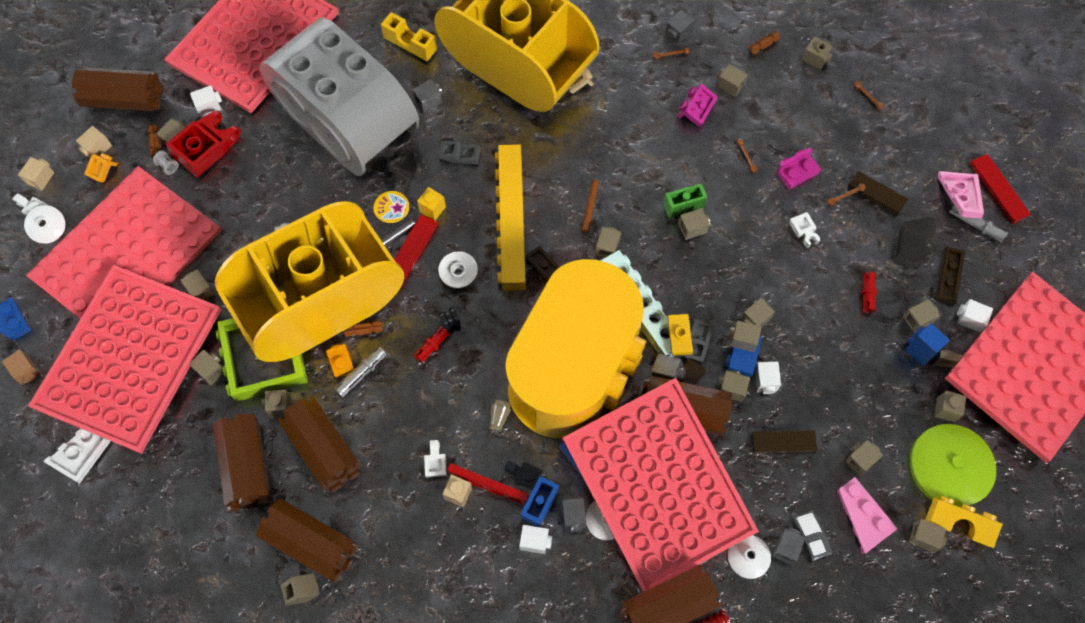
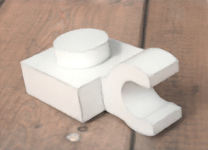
(26, 204)
(435, 463)

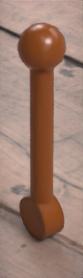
(656, 55)
(858, 85)
(753, 168)
(832, 201)

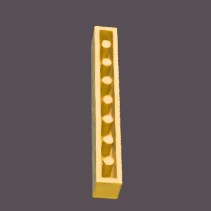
(511, 218)

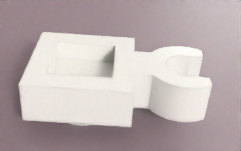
(804, 227)

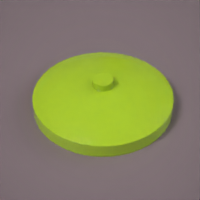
(953, 464)

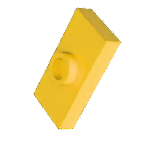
(680, 334)

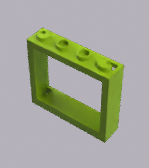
(256, 389)

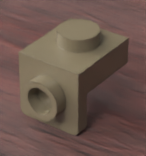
(946, 358)

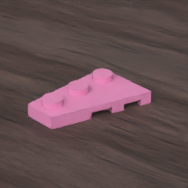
(964, 192)
(867, 518)

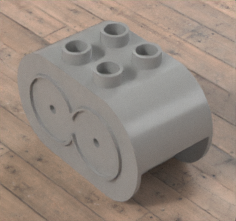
(339, 94)

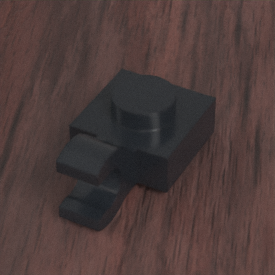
(526, 474)

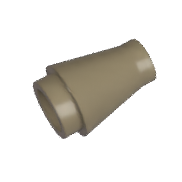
(499, 414)

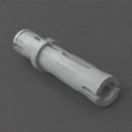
(982, 225)
(368, 364)

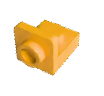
(99, 166)
(340, 360)

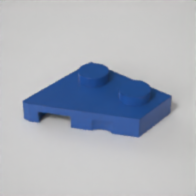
(12, 320)

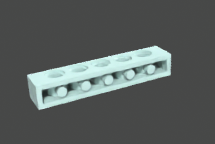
(653, 310)

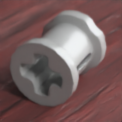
(165, 162)

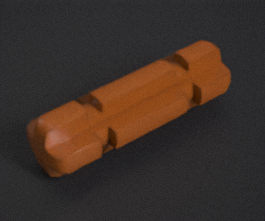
(763, 42)
(154, 141)
(364, 328)

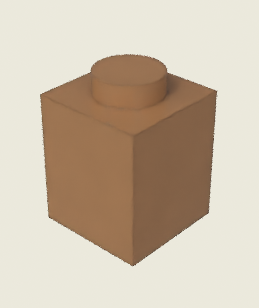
(21, 367)

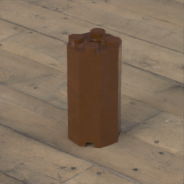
(117, 88)
(709, 404)
(319, 444)
(241, 463)
(307, 540)
(674, 600)

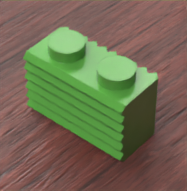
(684, 200)

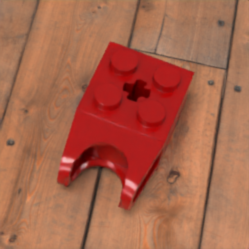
(202, 143)

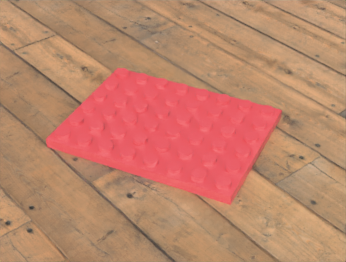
(239, 36)
(134, 228)
(126, 359)
(1029, 367)
(660, 485)

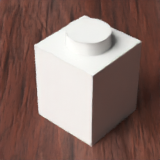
(206, 100)
(974, 315)
(767, 377)
(535, 539)

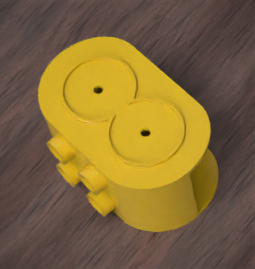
(520, 45)
(305, 289)
(576, 348)

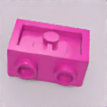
(697, 104)
(798, 168)

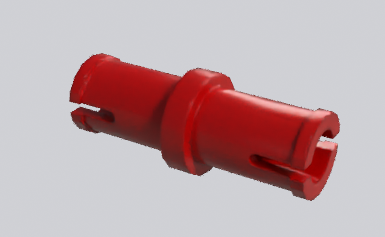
(869, 292)
(431, 344)

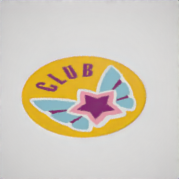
(391, 207)

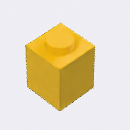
(431, 203)

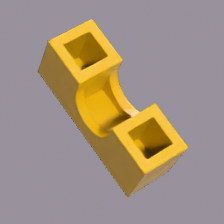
(420, 44)
(982, 528)

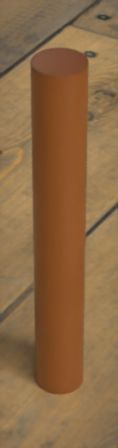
(590, 206)

